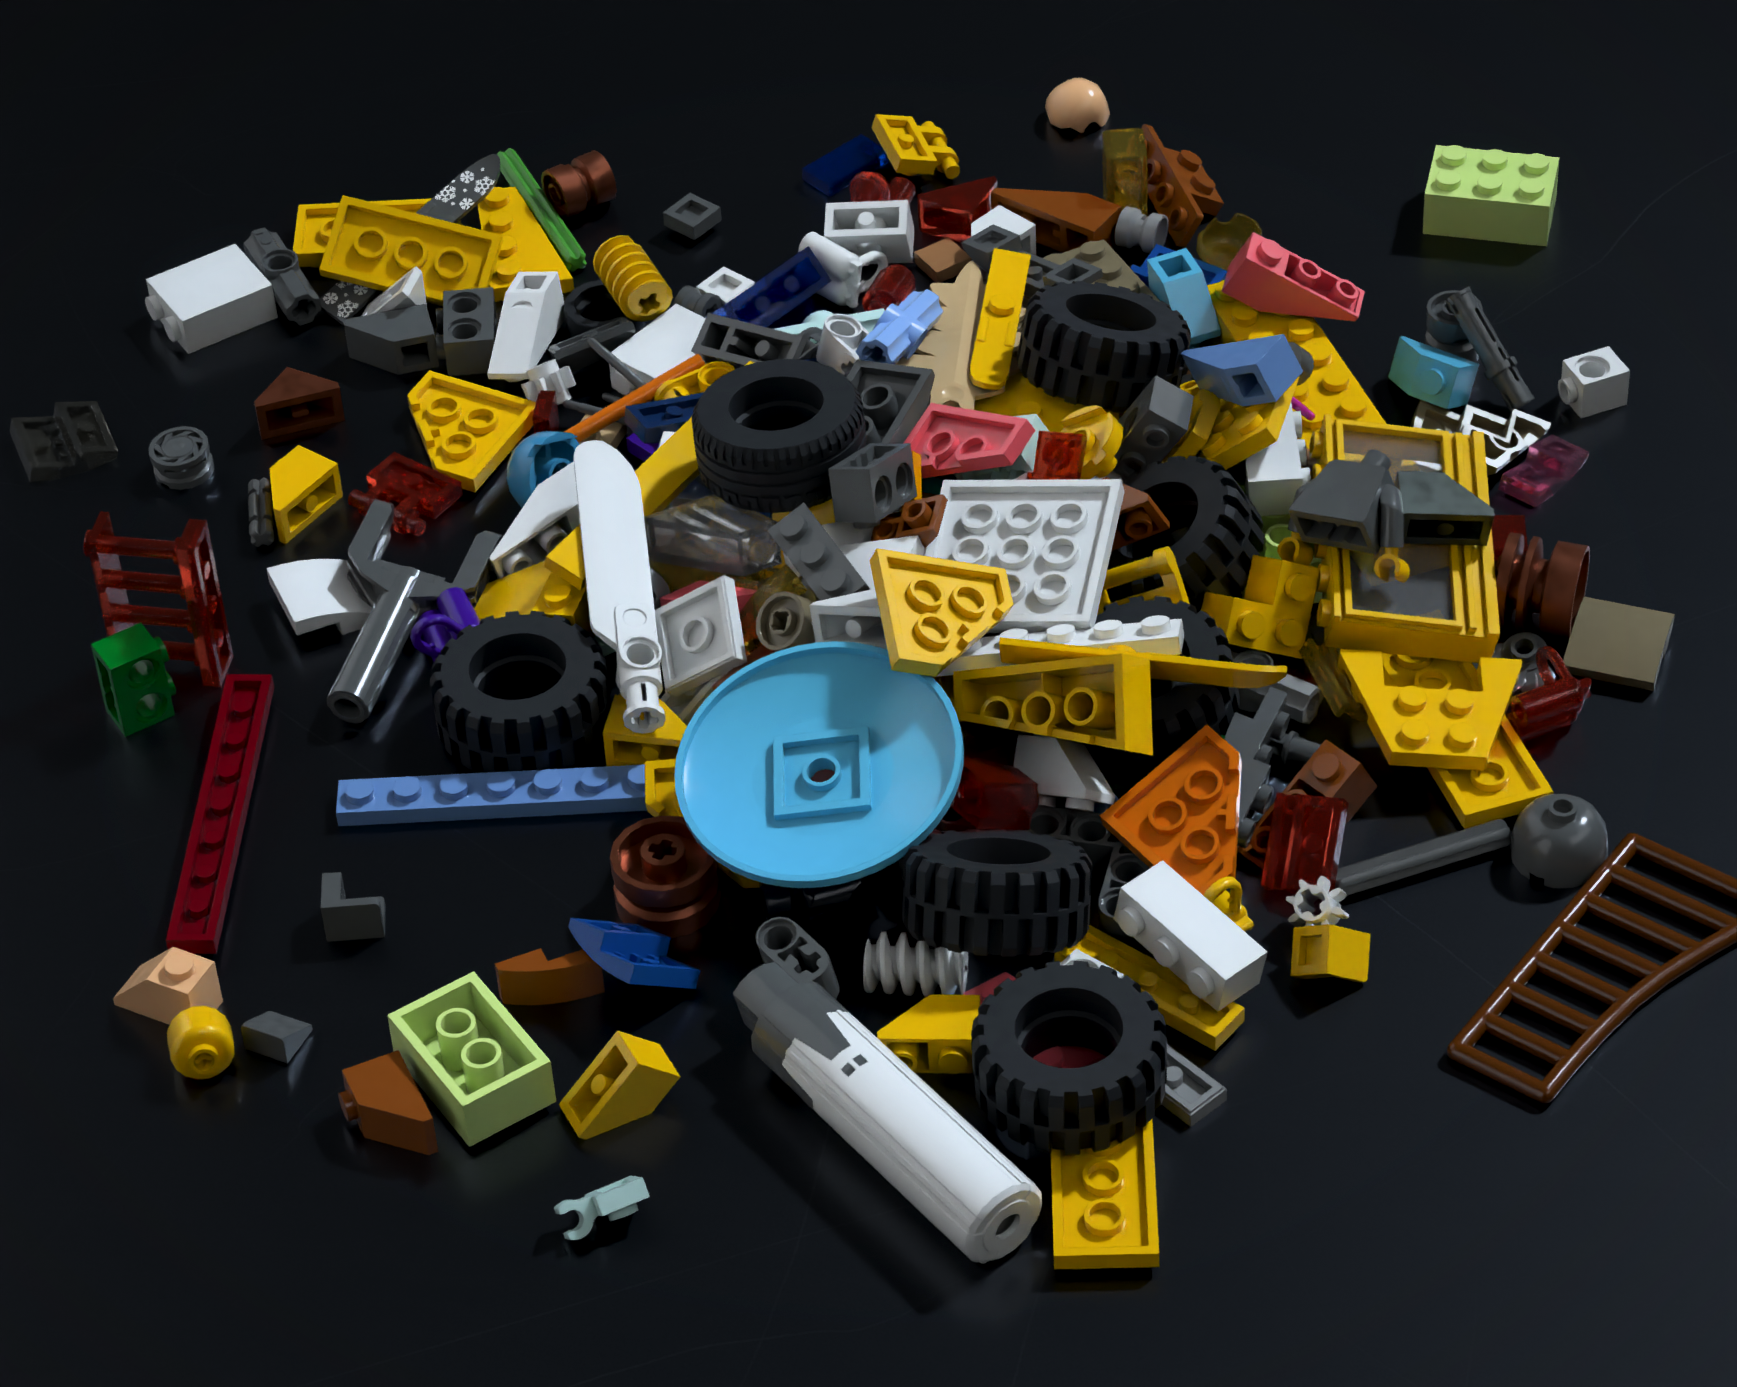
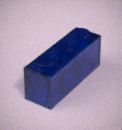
(777, 290)

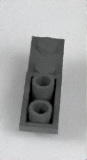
(1253, 742)

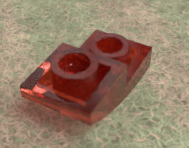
(1058, 456)

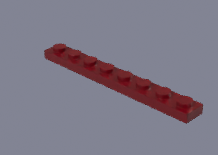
(220, 814)

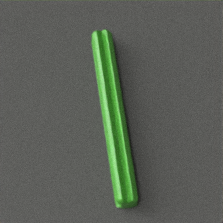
(542, 209)

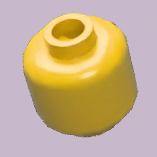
(200, 1042)

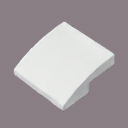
(318, 595)

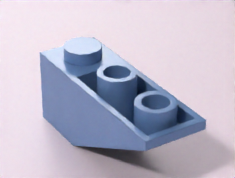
(1245, 370)

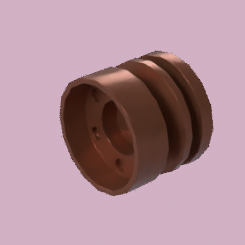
(1541, 585)

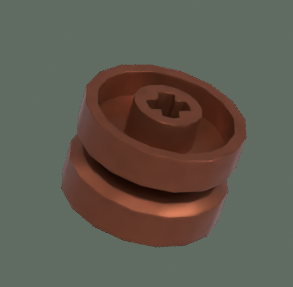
(664, 877)

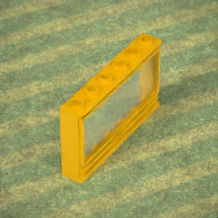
(1451, 590)

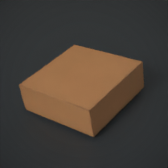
(941, 260)

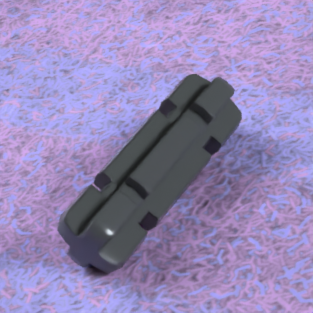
(260, 512)

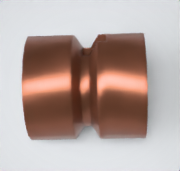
(580, 184)

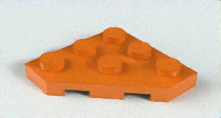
(1185, 811)

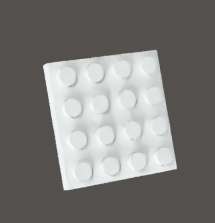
(1046, 536)

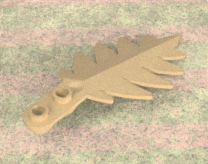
(952, 339)

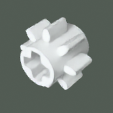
(549, 378)
(1308, 895)

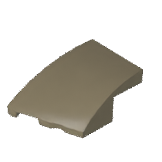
(1502, 436)

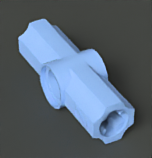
(901, 328)

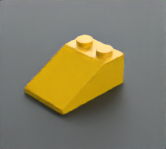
(535, 590)

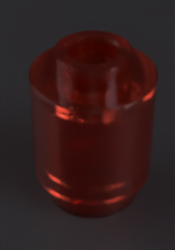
(889, 287)

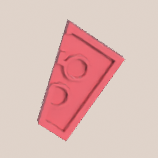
(966, 440)

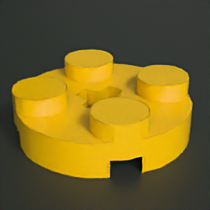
(1103, 439)

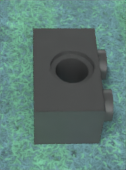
(1152, 426)

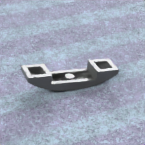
(1040, 271)

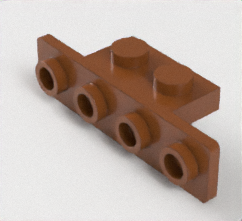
(1179, 187)

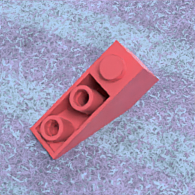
(1285, 283)

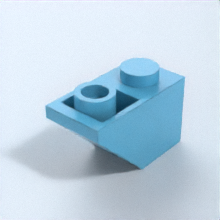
(1182, 285)

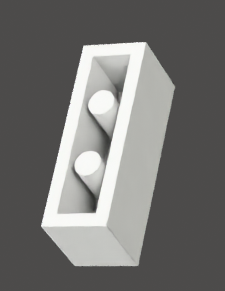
(1190, 936)

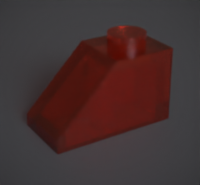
(995, 795)

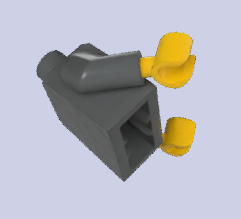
(1352, 510)

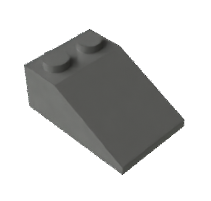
(891, 398)

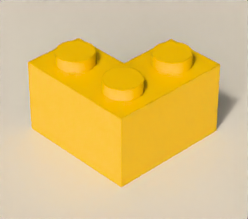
(1273, 610)

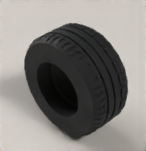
(775, 432)

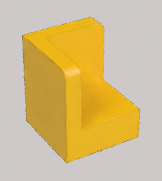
(1330, 952)

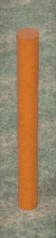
(641, 395)

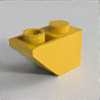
(934, 1034)

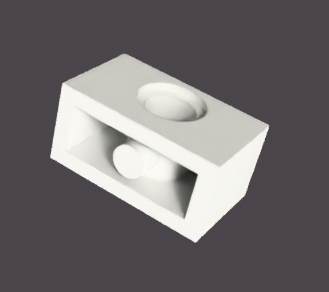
(872, 227)

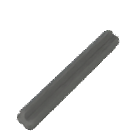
(1423, 857)

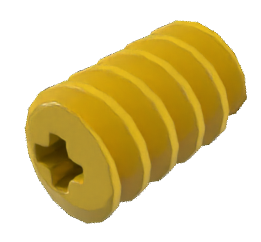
(632, 279)

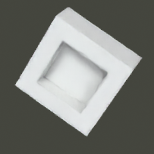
(724, 284)

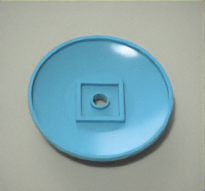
(808, 710)

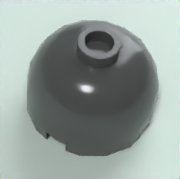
(1559, 840)

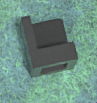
(349, 917)

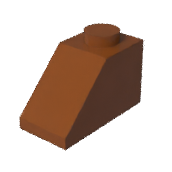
(388, 1104)

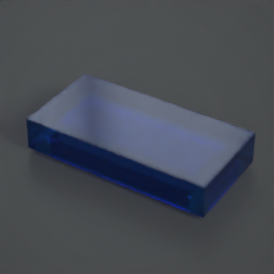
(839, 166)

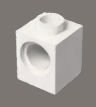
(1594, 382)

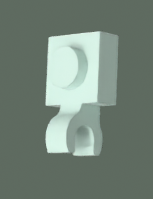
(614, 1200)

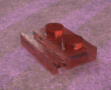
(1304, 841)

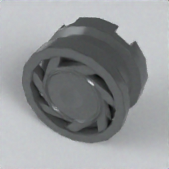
(182, 459)

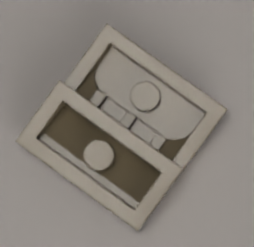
(1618, 643)

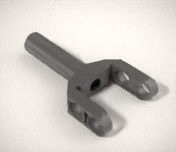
(397, 601)

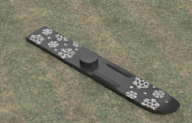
(448, 205)

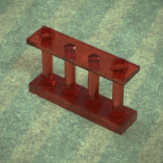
(196, 584)

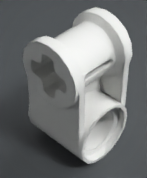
(839, 342)

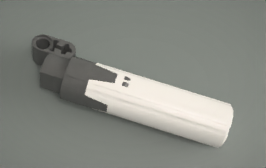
(878, 1100)

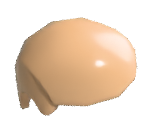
(1077, 105)

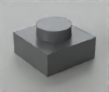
(692, 216)

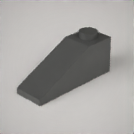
(744, 342)

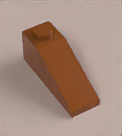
(1062, 218)

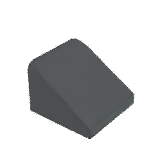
(275, 1035)

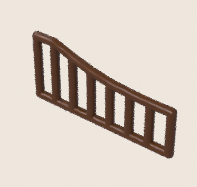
(1621, 1003)

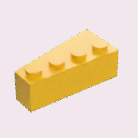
(1074, 699)

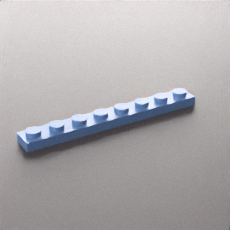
(491, 795)

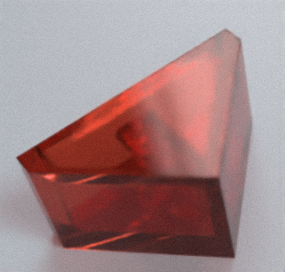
(954, 208)

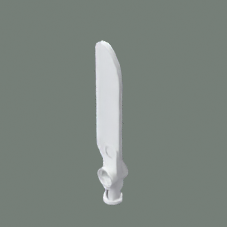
(620, 577)

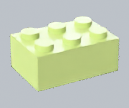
(1490, 195)
(472, 1058)

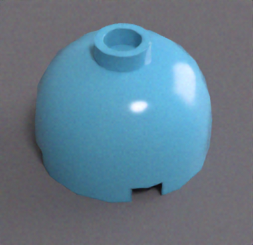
(537, 460)

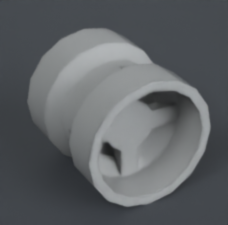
(1140, 230)

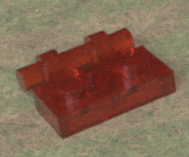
(411, 485)

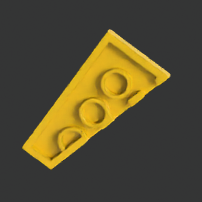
(524, 241)

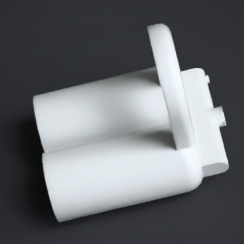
(842, 268)

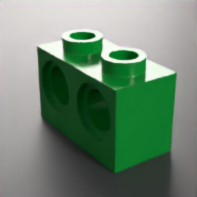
(134, 678)

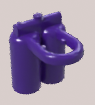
(441, 625)

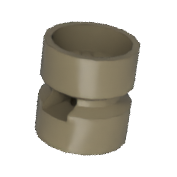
(785, 621)

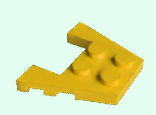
(1432, 724)

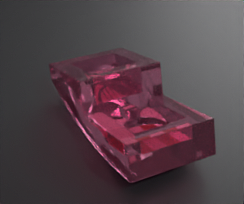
(1545, 471)

